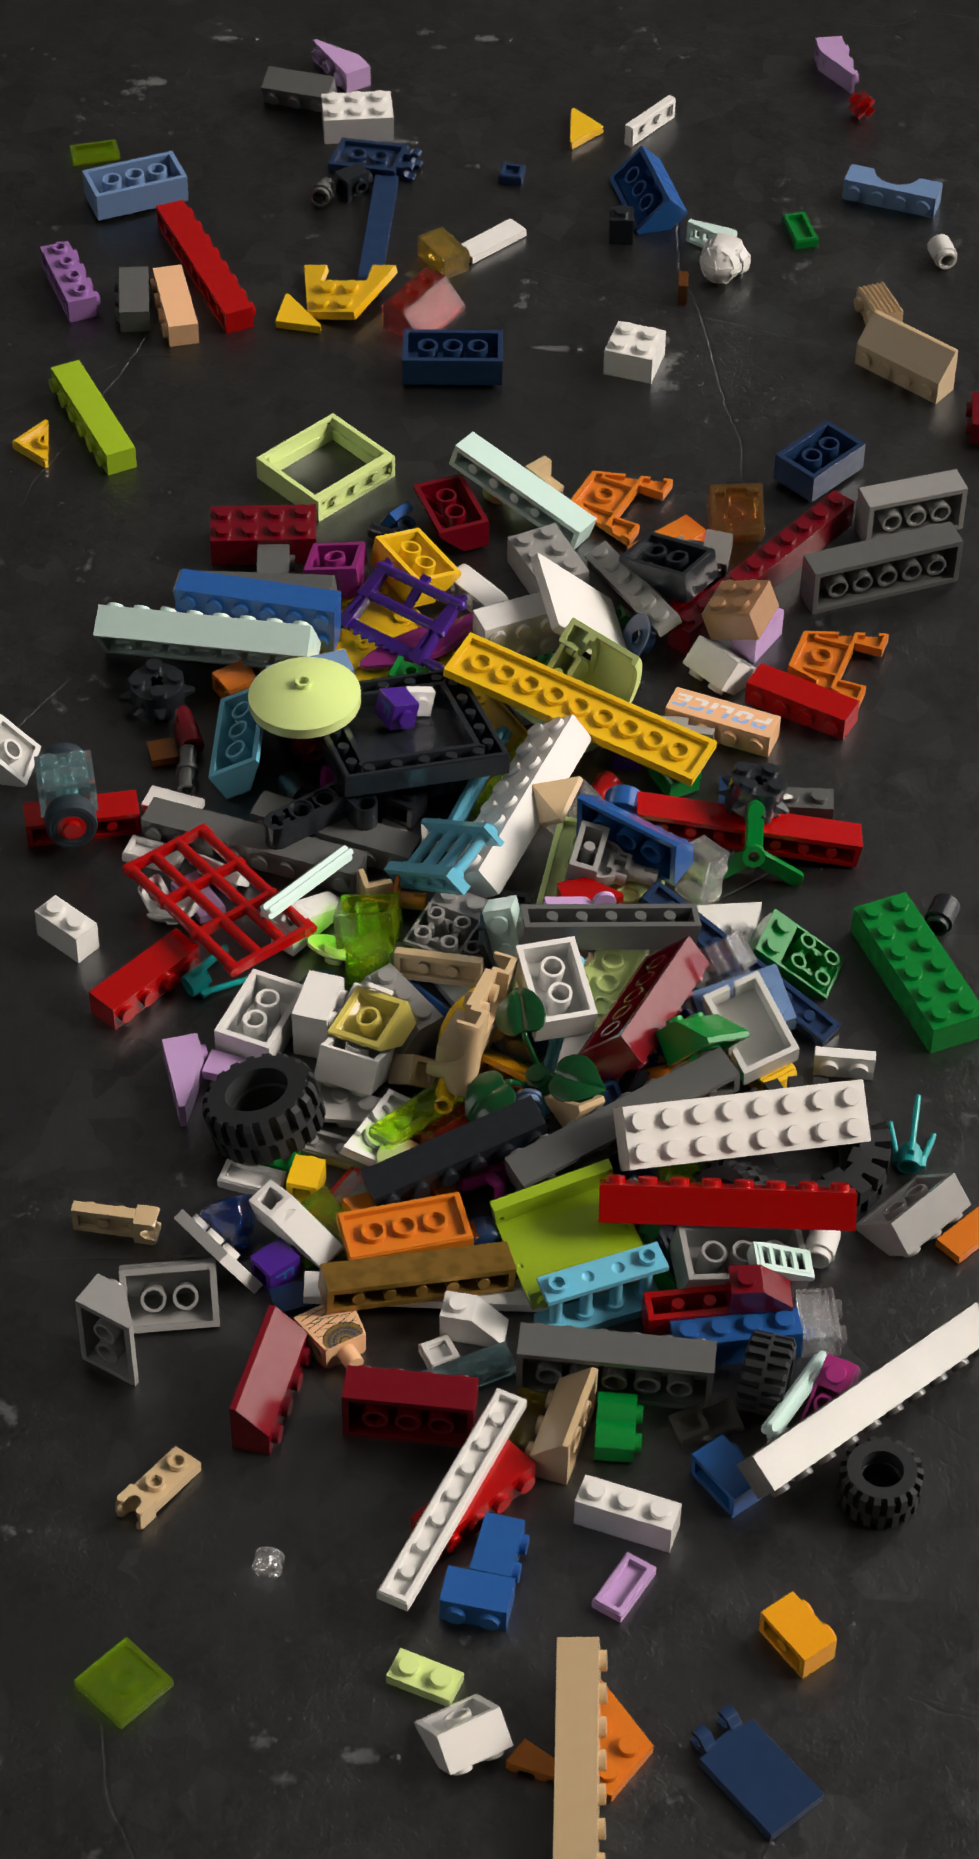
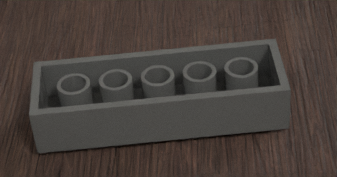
(881, 567)
(656, 1367)

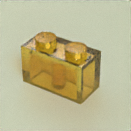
(443, 253)

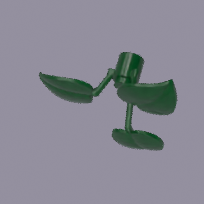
(575, 1074)

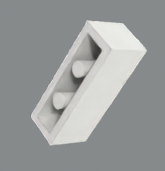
(627, 1513)

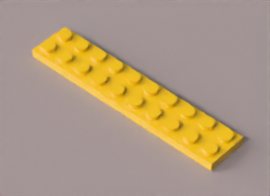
(606, 718)

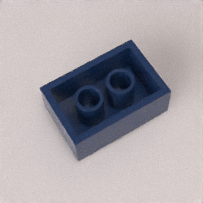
(819, 461)

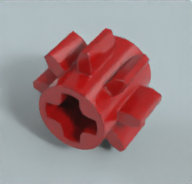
(861, 104)

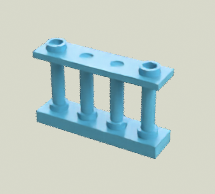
(444, 876)
(611, 1272)

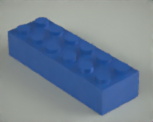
(262, 600)

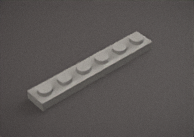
(633, 589)

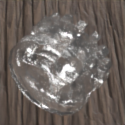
(268, 1562)

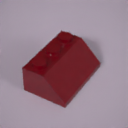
(454, 511)

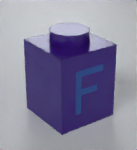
(396, 708)
(276, 1264)

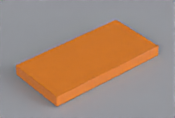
(405, 1227)

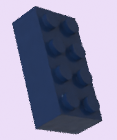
(452, 357)

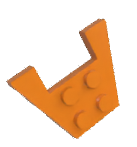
(609, 495)
(825, 655)
(625, 1751)

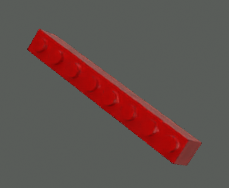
(205, 266)
(785, 836)
(727, 1204)

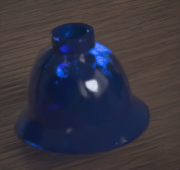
(232, 1219)

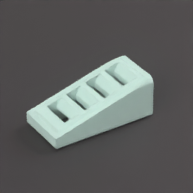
(704, 228)
(762, 1250)

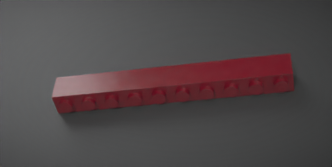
(772, 561)

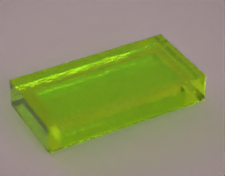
(94, 152)

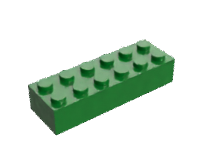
(917, 972)

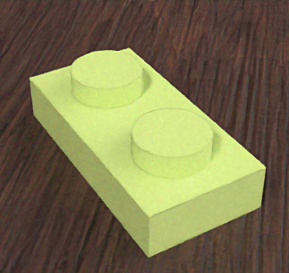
(424, 1677)

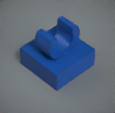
(400, 516)

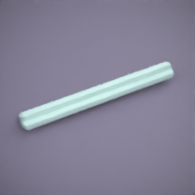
(306, 882)
(794, 1397)

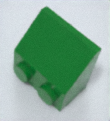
(687, 1038)

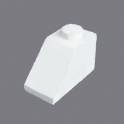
(471, 1320)

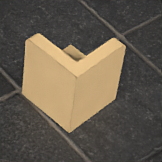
(542, 469)
(377, 886)
(410, 1071)

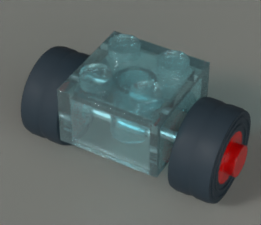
(67, 794)

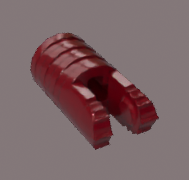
(187, 730)

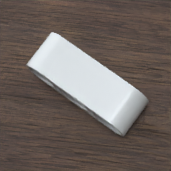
(476, 588)

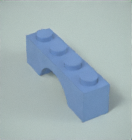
(916, 198)

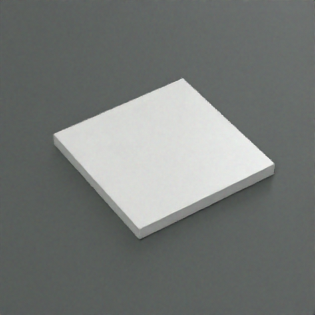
(570, 597)

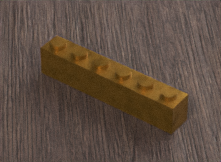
(416, 1277)

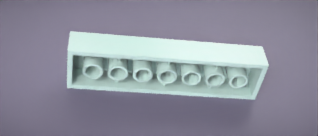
(201, 637)

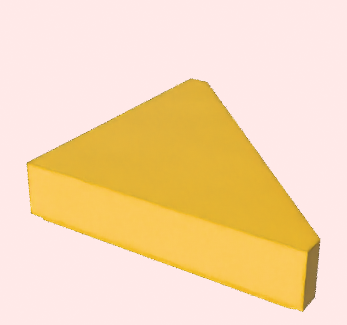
(582, 128)
(295, 317)
(35, 443)

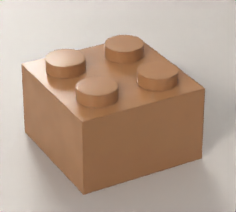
(740, 610)

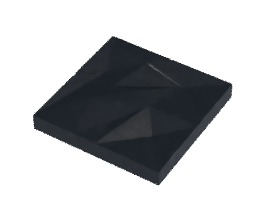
(441, 748)

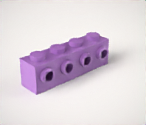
(70, 281)

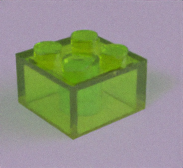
(364, 913)

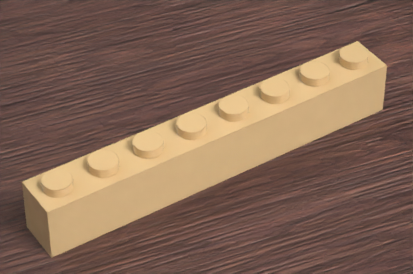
(578, 1749)

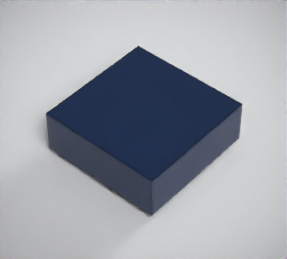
(512, 174)

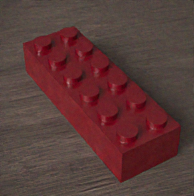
(643, 1006)

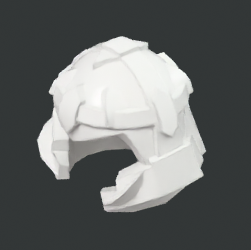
(723, 258)

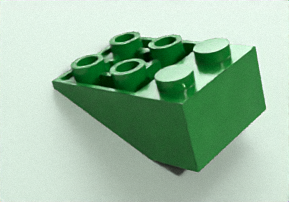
(797, 953)

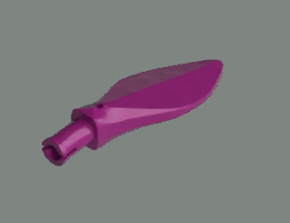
(454, 638)

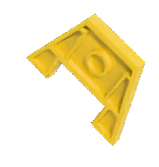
(343, 297)

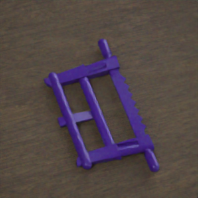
(436, 628)

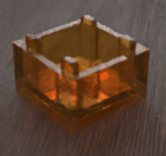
(737, 510)

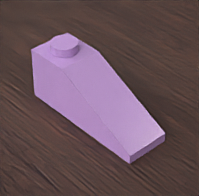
(184, 1065)

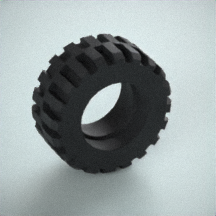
(263, 1109)

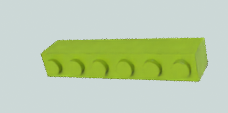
(93, 417)

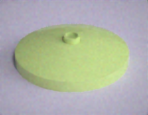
(304, 697)

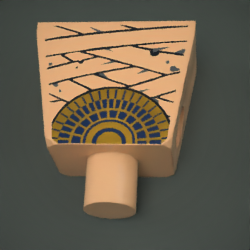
(334, 1336)

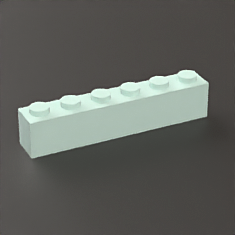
(520, 489)

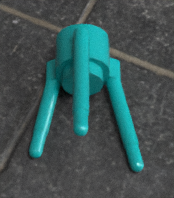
(198, 979)
(909, 1157)

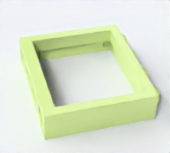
(378, 470)

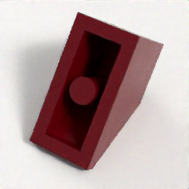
(756, 1290)

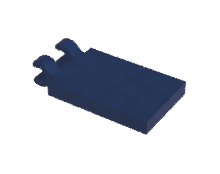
(377, 157)
(755, 1773)

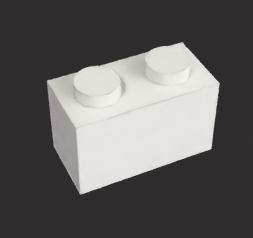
(67, 929)

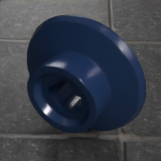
(639, 635)

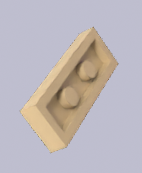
(438, 967)

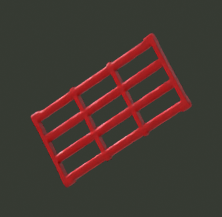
(220, 920)

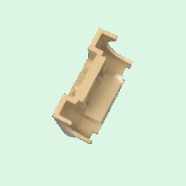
(471, 1030)

